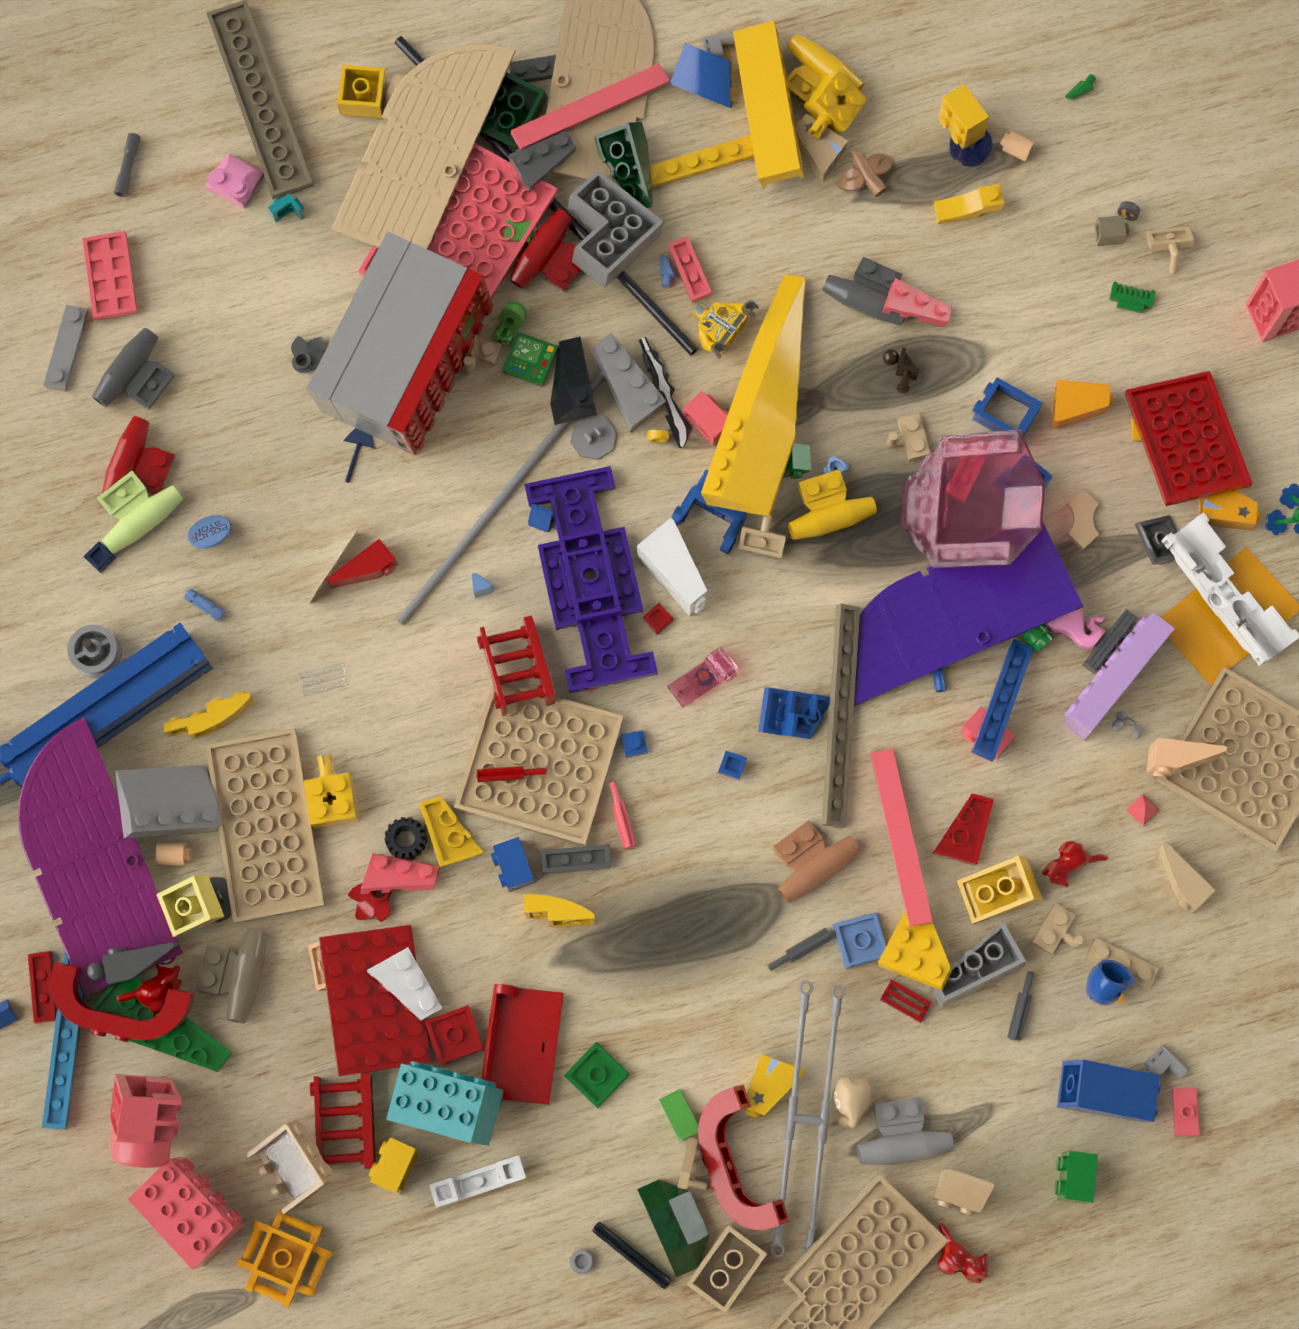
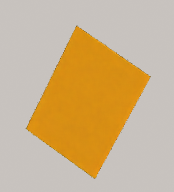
(1203, 635)

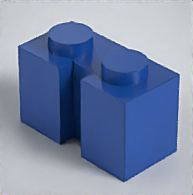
(513, 864)

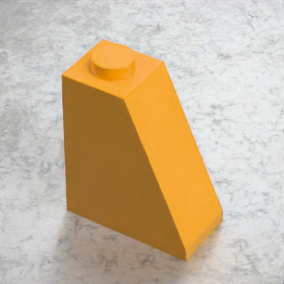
(1079, 401)

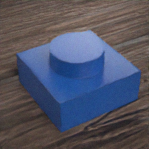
(634, 744)
(732, 765)

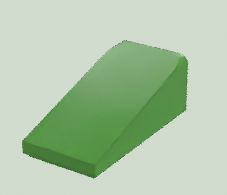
(679, 1115)

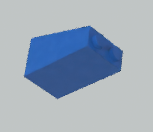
(1108, 1090)

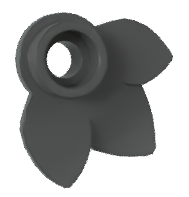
(310, 352)

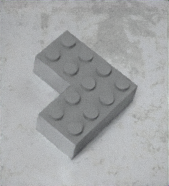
(619, 228)

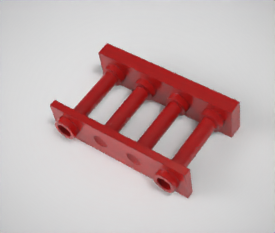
(533, 651)
(364, 1109)

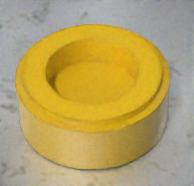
(657, 436)

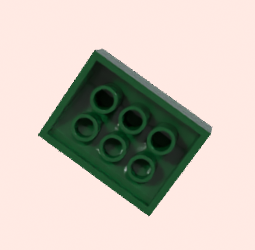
(513, 106)

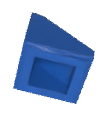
(540, 518)

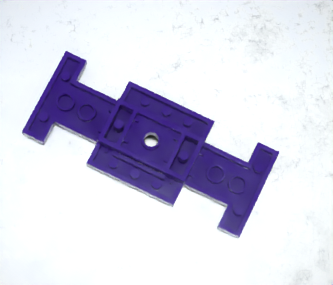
(596, 602)

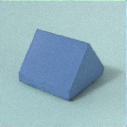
(481, 586)

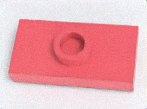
(1185, 1112)

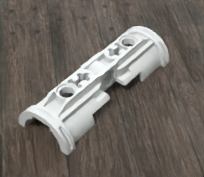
(1261, 631)

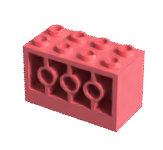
(1276, 302)

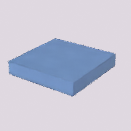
(860, 940)

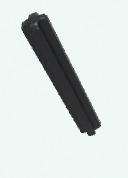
(631, 1255)

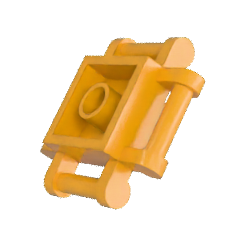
(283, 1258)

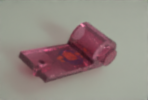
(710, 673)

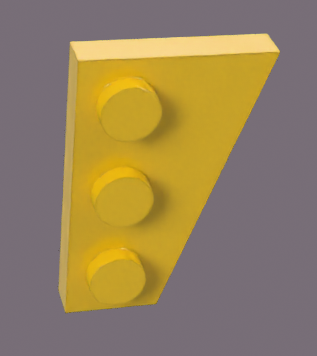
(447, 835)

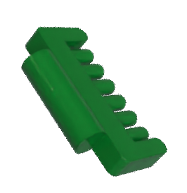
(1129, 301)

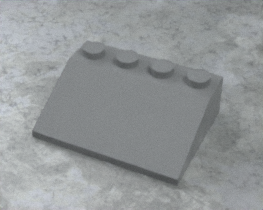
(166, 801)

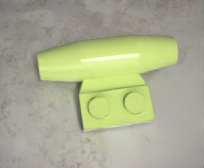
(137, 513)

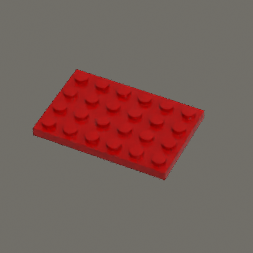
(1188, 438)
(366, 1020)

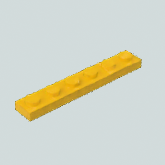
(701, 161)

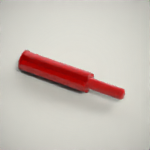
(507, 773)

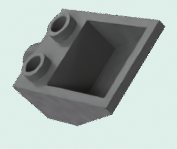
(127, 965)

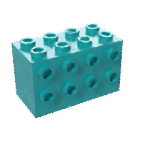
(445, 1103)

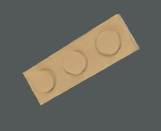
(1142, 971)

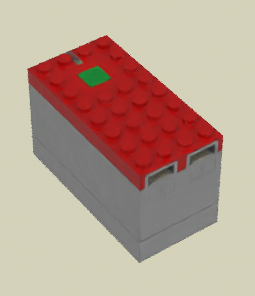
(401, 343)

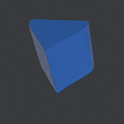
(7, 1014)

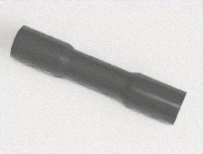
(130, 152)

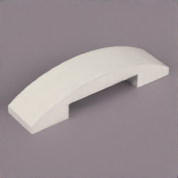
(477, 1181)

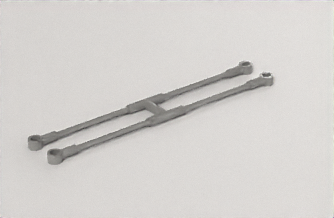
(821, 1121)

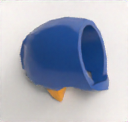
(1107, 981)

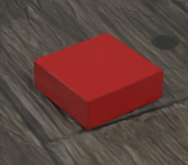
(658, 618)

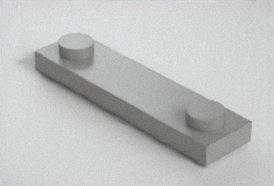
(66, 348)

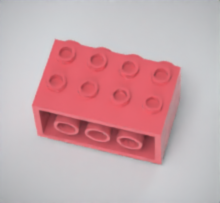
(187, 1212)

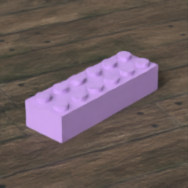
(1121, 671)

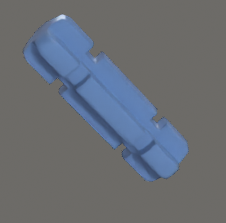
(204, 604)

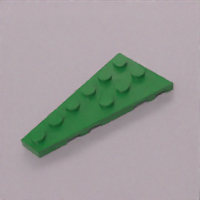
(185, 1042)

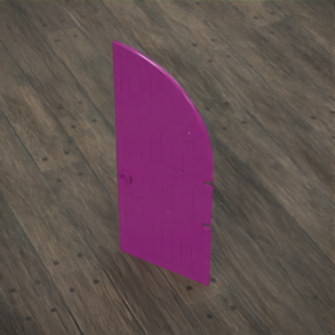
(87, 867)

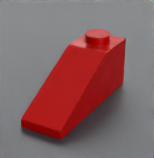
(366, 566)

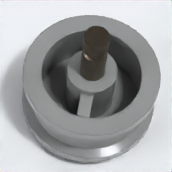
(94, 650)

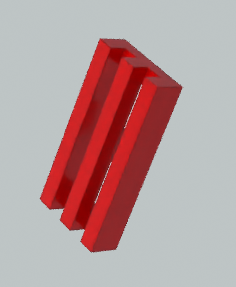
(927, 1003)

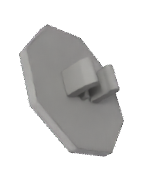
(593, 437)

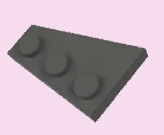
(540, 158)

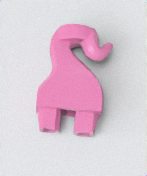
(1073, 626)

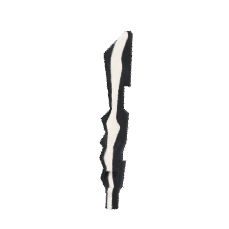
(676, 420)

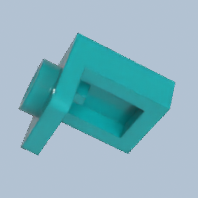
(283, 206)

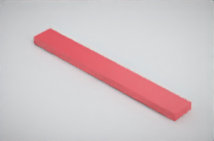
(590, 106)
(901, 838)

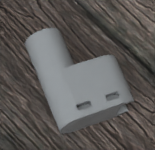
(714, 43)
(1164, 1059)

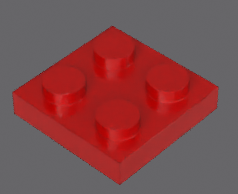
(454, 1035)

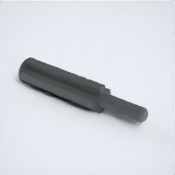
(803, 948)
(1021, 1010)

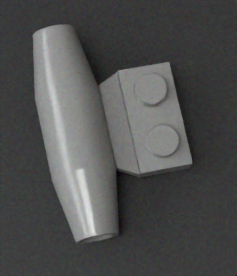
(903, 1135)

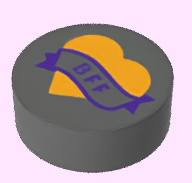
(1129, 210)

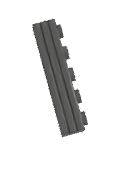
(1110, 641)

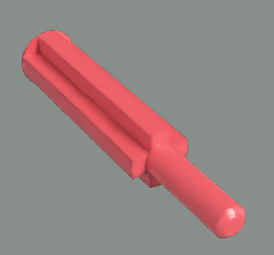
(622, 819)

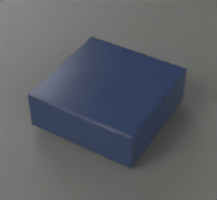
(99, 556)

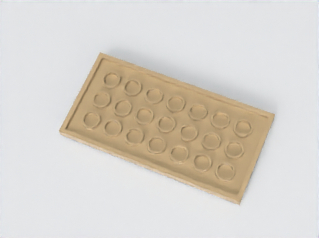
(265, 826)

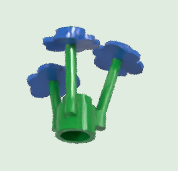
(1277, 521)

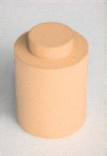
(1017, 145)
(172, 854)

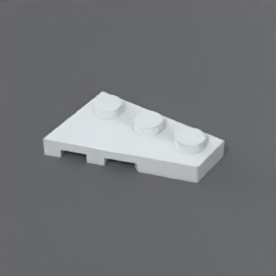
(406, 981)

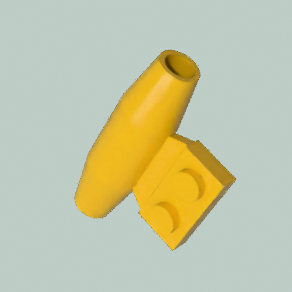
(816, 65)
(828, 507)

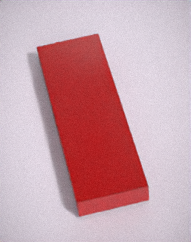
(40, 977)

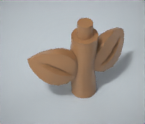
(866, 173)

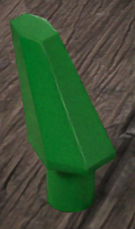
(1081, 88)

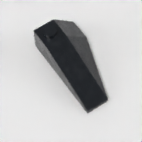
(571, 388)

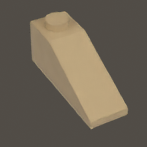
(1186, 883)

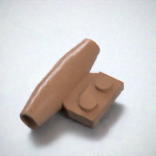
(810, 859)

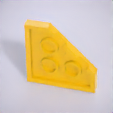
(917, 954)

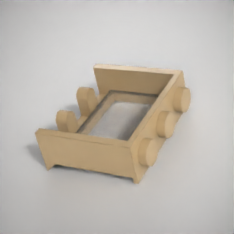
(293, 1164)

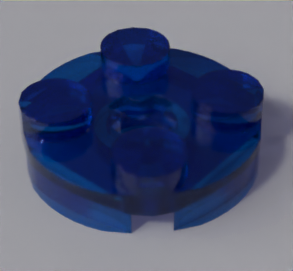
(972, 157)

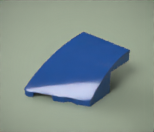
(704, 75)
(791, 712)

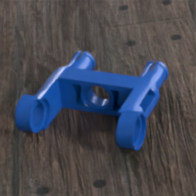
(734, 517)

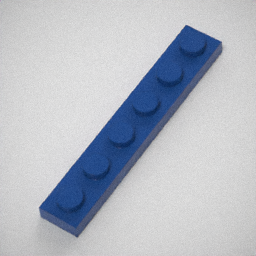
(1002, 700)

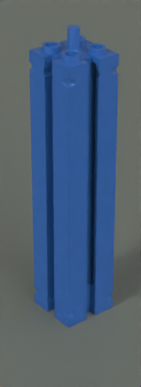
(113, 699)

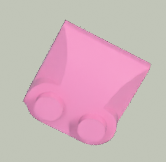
(234, 180)

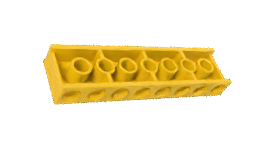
(768, 103)

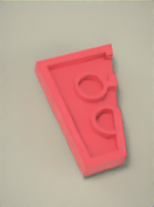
(913, 302)
(396, 873)

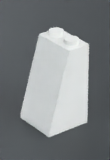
(672, 566)

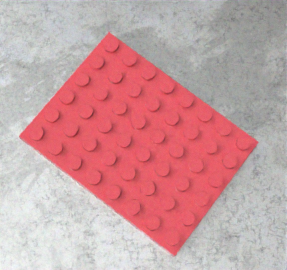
(477, 216)

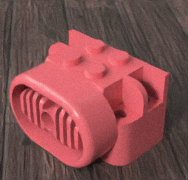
(143, 1120)

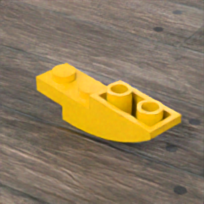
(218, 715)

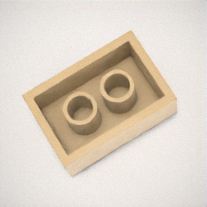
(726, 1269)

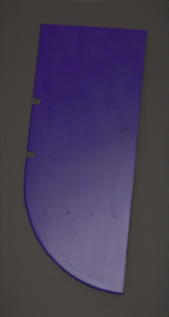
(957, 613)

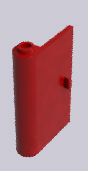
(515, 1041)

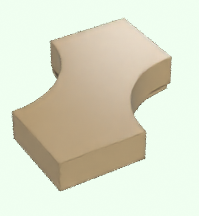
(1083, 528)

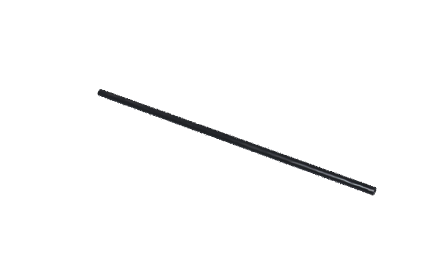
(581, 233)

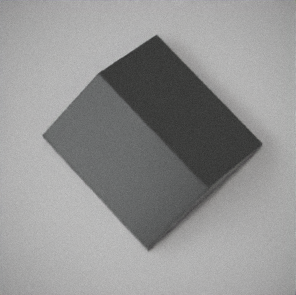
(1152, 534)

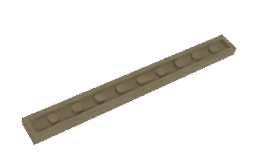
(841, 716)

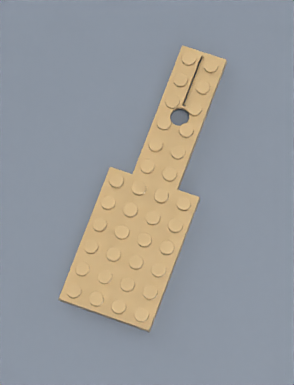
(860, 1262)

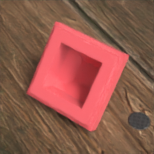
(1142, 810)

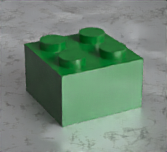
(1076, 1177)

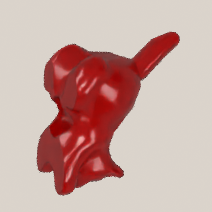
(1071, 858)
(154, 991)
(957, 1259)

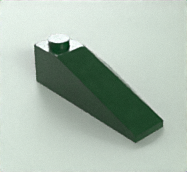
(627, 157)

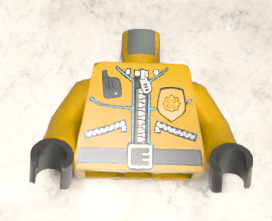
(722, 324)

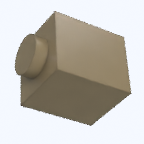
(1111, 230)

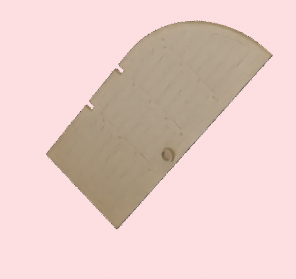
(595, 49)
(423, 145)

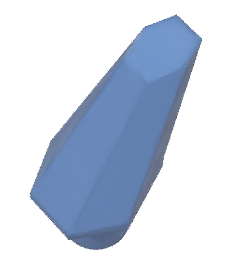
(666, 271)

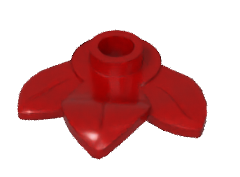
(370, 905)

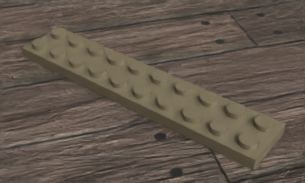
(259, 99)

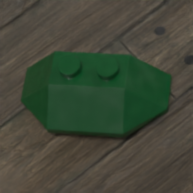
(676, 1224)

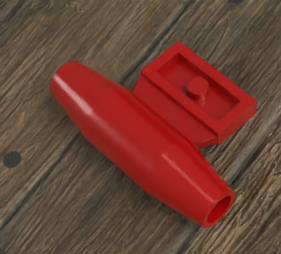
(548, 255)
(148, 464)

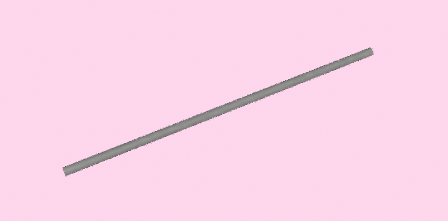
(486, 516)

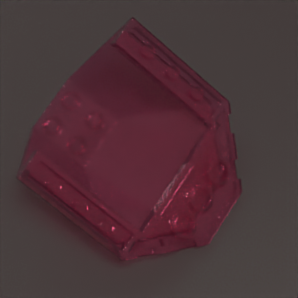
(974, 500)

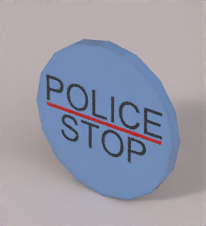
(209, 532)

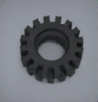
(399, 826)

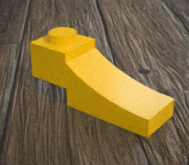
(969, 205)

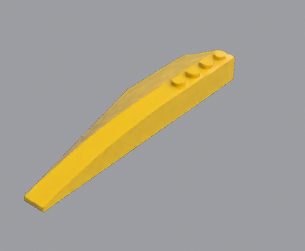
(763, 411)

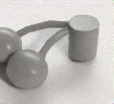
(1118, 725)

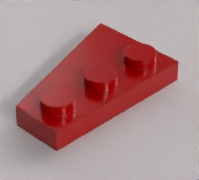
(967, 832)

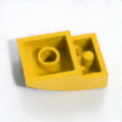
(557, 910)

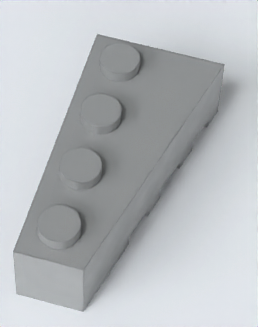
(628, 384)
(981, 966)

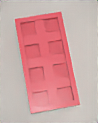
(110, 275)

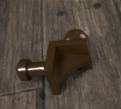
(905, 368)

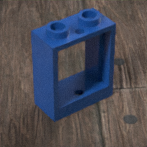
(996, 425)

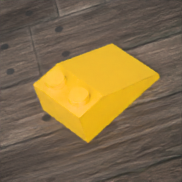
(999, 889)

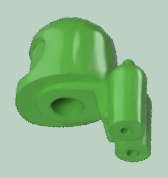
(510, 320)

